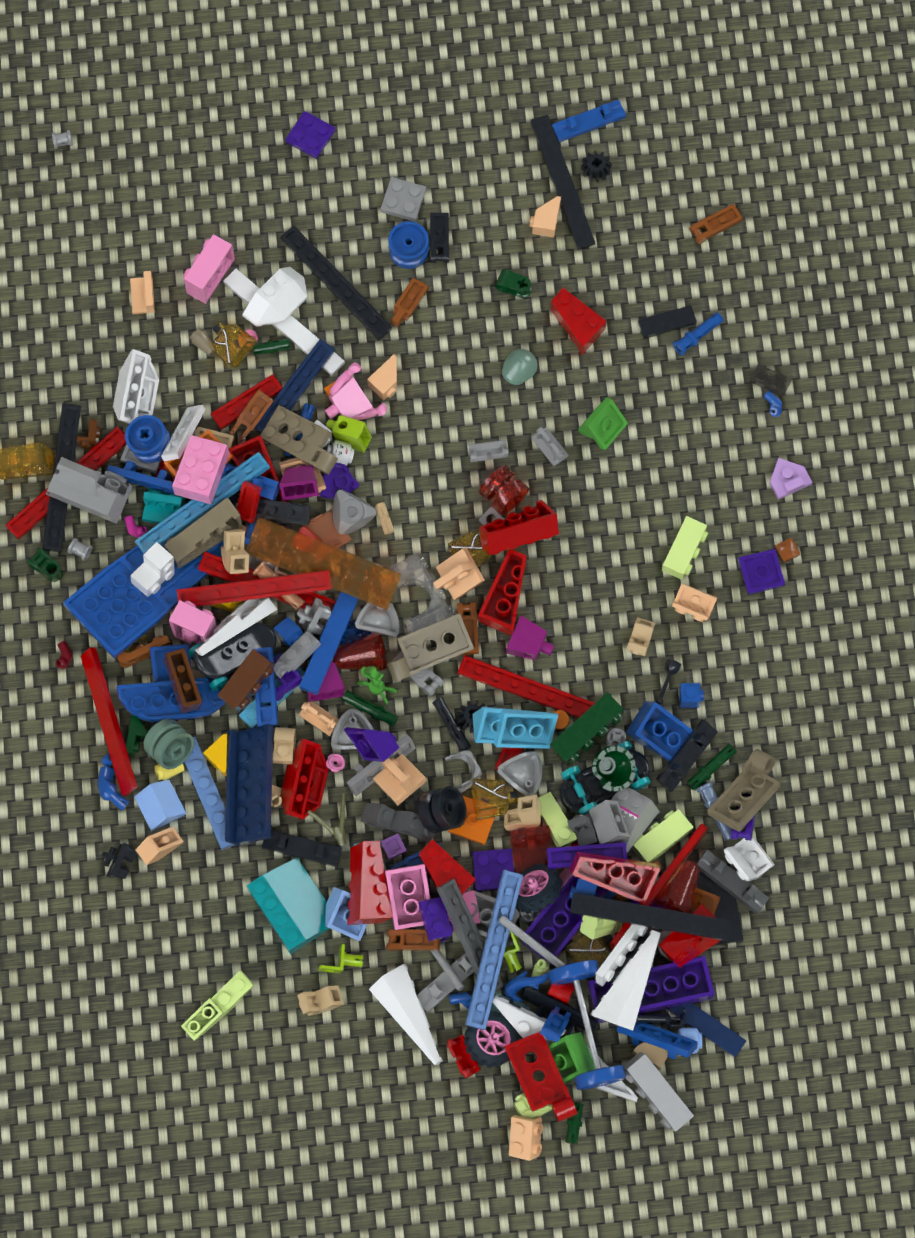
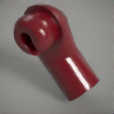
(66, 655)

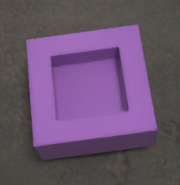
(393, 846)

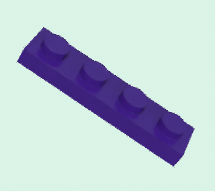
(563, 856)

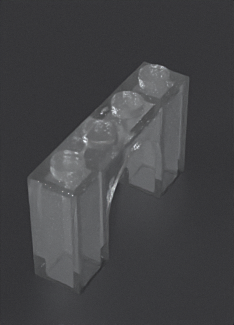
(415, 573)

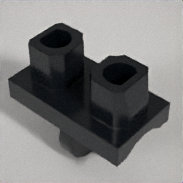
(116, 869)

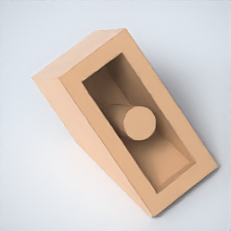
(546, 218)
(384, 379)
(159, 845)

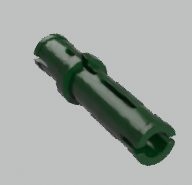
(374, 710)
(704, 773)

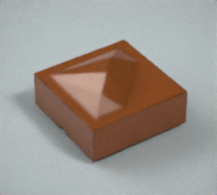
(787, 550)

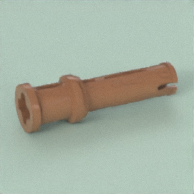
(265, 572)

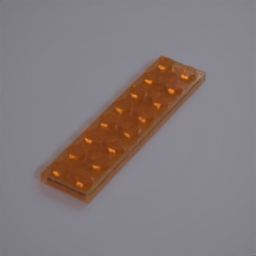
(305, 554)

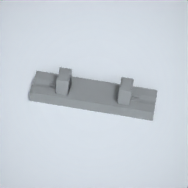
(365, 776)
(443, 986)

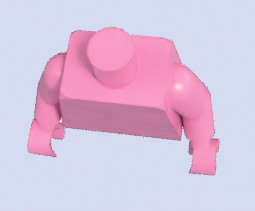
(349, 398)

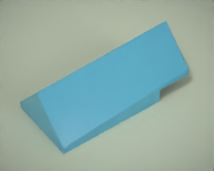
(514, 727)

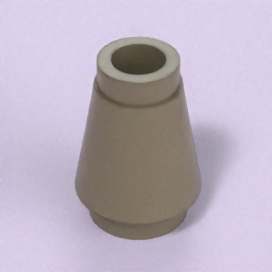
(202, 341)

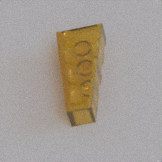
(26, 461)

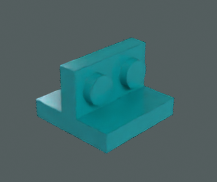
(160, 505)

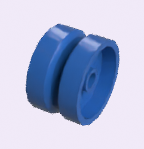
(408, 245)
(147, 438)

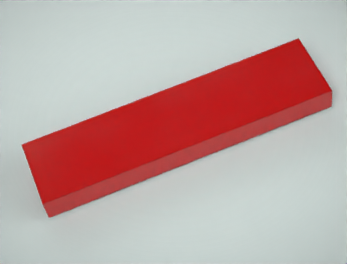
(230, 411)

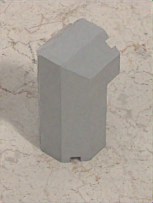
(88, 490)

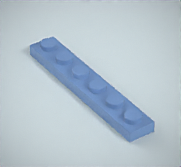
(208, 793)

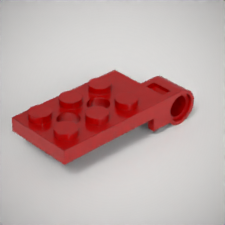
(548, 1091)

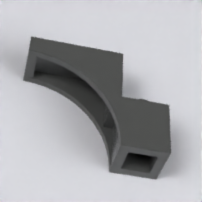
(403, 822)

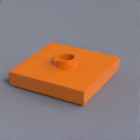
(472, 828)

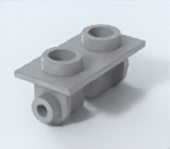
(549, 446)
(488, 450)

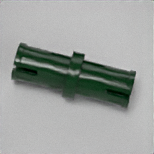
(271, 346)
(574, 1124)

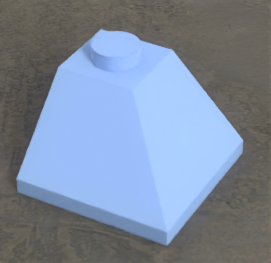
(338, 913)

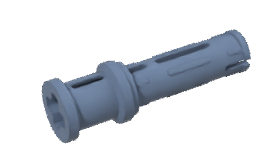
(709, 797)

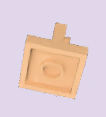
(458, 574)
(399, 778)

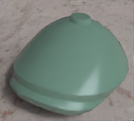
(519, 366)

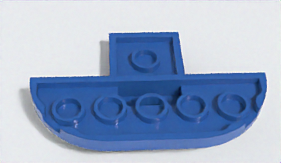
(157, 699)

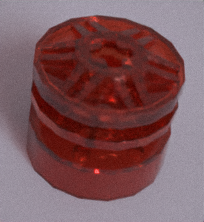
(503, 490)

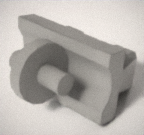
(310, 616)

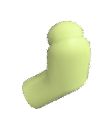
(540, 968)

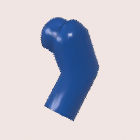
(775, 404)
(463, 998)

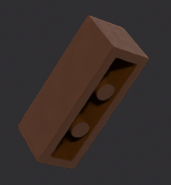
(247, 680)
(182, 681)

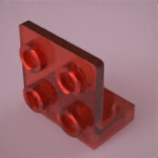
(530, 847)

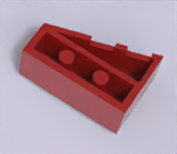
(578, 319)
(443, 867)
(684, 947)

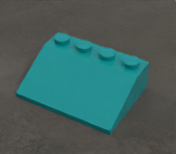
(291, 904)

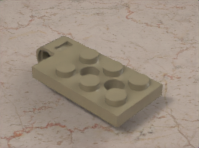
(308, 448)
(414, 649)
(752, 780)

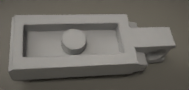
(296, 654)

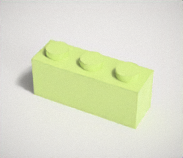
(685, 548)
(662, 836)

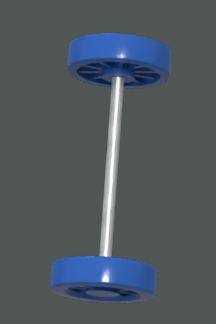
(574, 973)

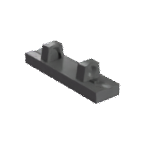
(730, 881)

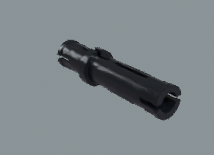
(455, 730)

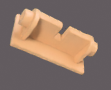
(318, 717)

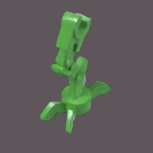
(376, 685)

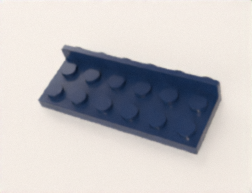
(249, 785)

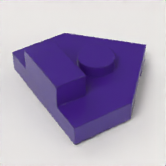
(338, 480)

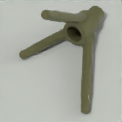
(338, 830)

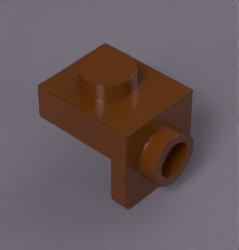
(90, 441)

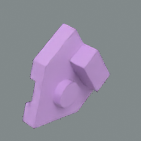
(788, 478)

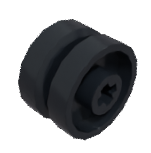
(442, 809)

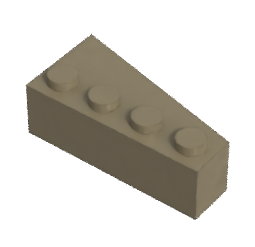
(203, 533)

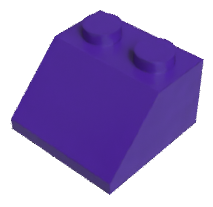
(373, 744)

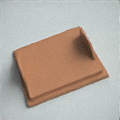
(325, 529)

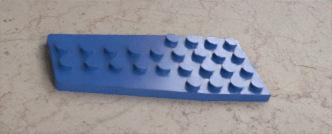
(118, 611)

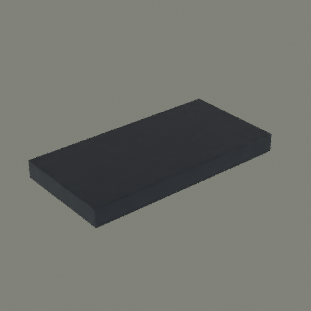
(726, 908)

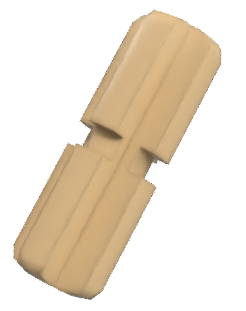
(384, 518)

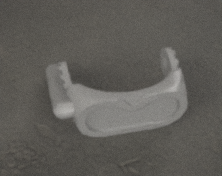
(468, 757)

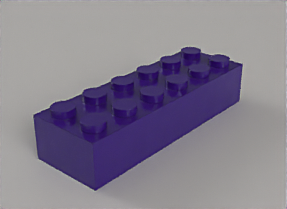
(556, 925)
(666, 987)

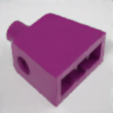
(299, 483)
(528, 640)
(331, 687)

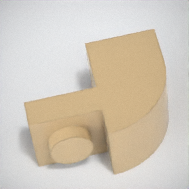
(233, 554)
(641, 636)
(284, 745)
(526, 815)
(320, 1000)
(655, 1054)

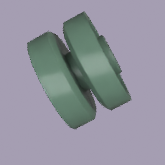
(168, 744)

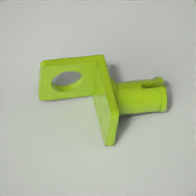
(510, 955)
(343, 959)

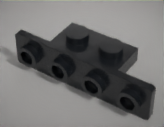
(547, 1004)

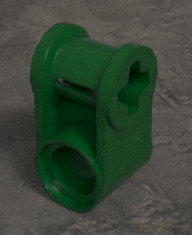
(512, 283)
(43, 563)

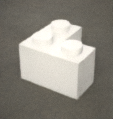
(156, 569)

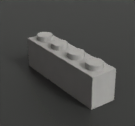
(657, 1091)

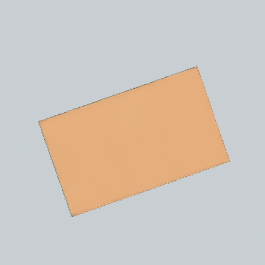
(142, 294)

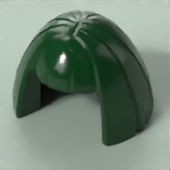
(614, 768)

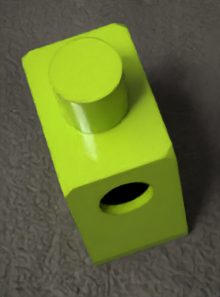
(350, 431)

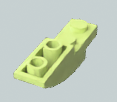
(218, 1006)

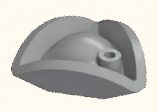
(350, 512)
(379, 620)
(351, 718)
(523, 772)

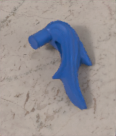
(522, 981)

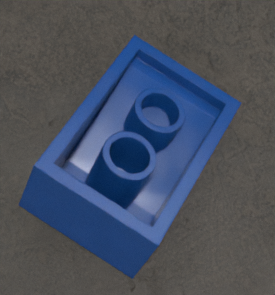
(658, 730)

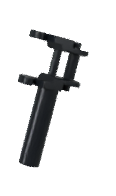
(663, 1019)

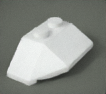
(277, 298)
(136, 387)

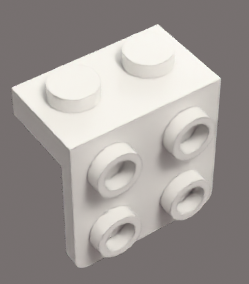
(748, 859)

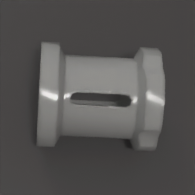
(62, 139)
(80, 549)

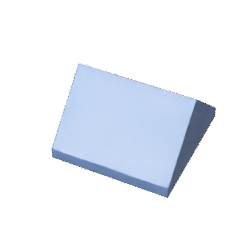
(159, 804)

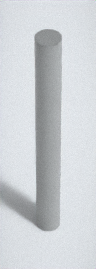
(530, 941)
(446, 966)

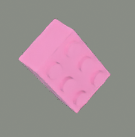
(208, 268)
(201, 469)
(191, 623)
(406, 889)

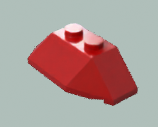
(304, 780)

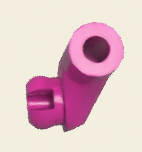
(133, 529)

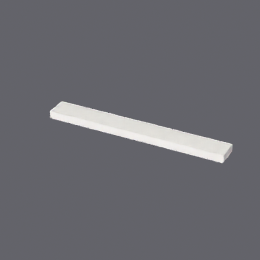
(290, 327)

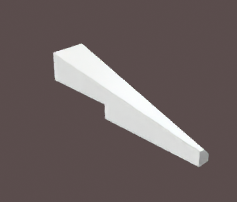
(239, 620)
(625, 996)
(399, 998)

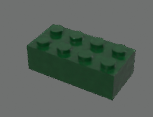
(587, 729)

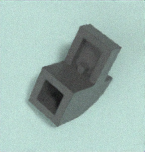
(584, 829)

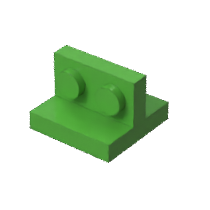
(604, 424)

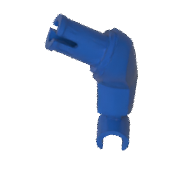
(106, 786)

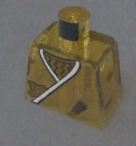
(232, 344)
(473, 544)
(491, 798)
(589, 949)

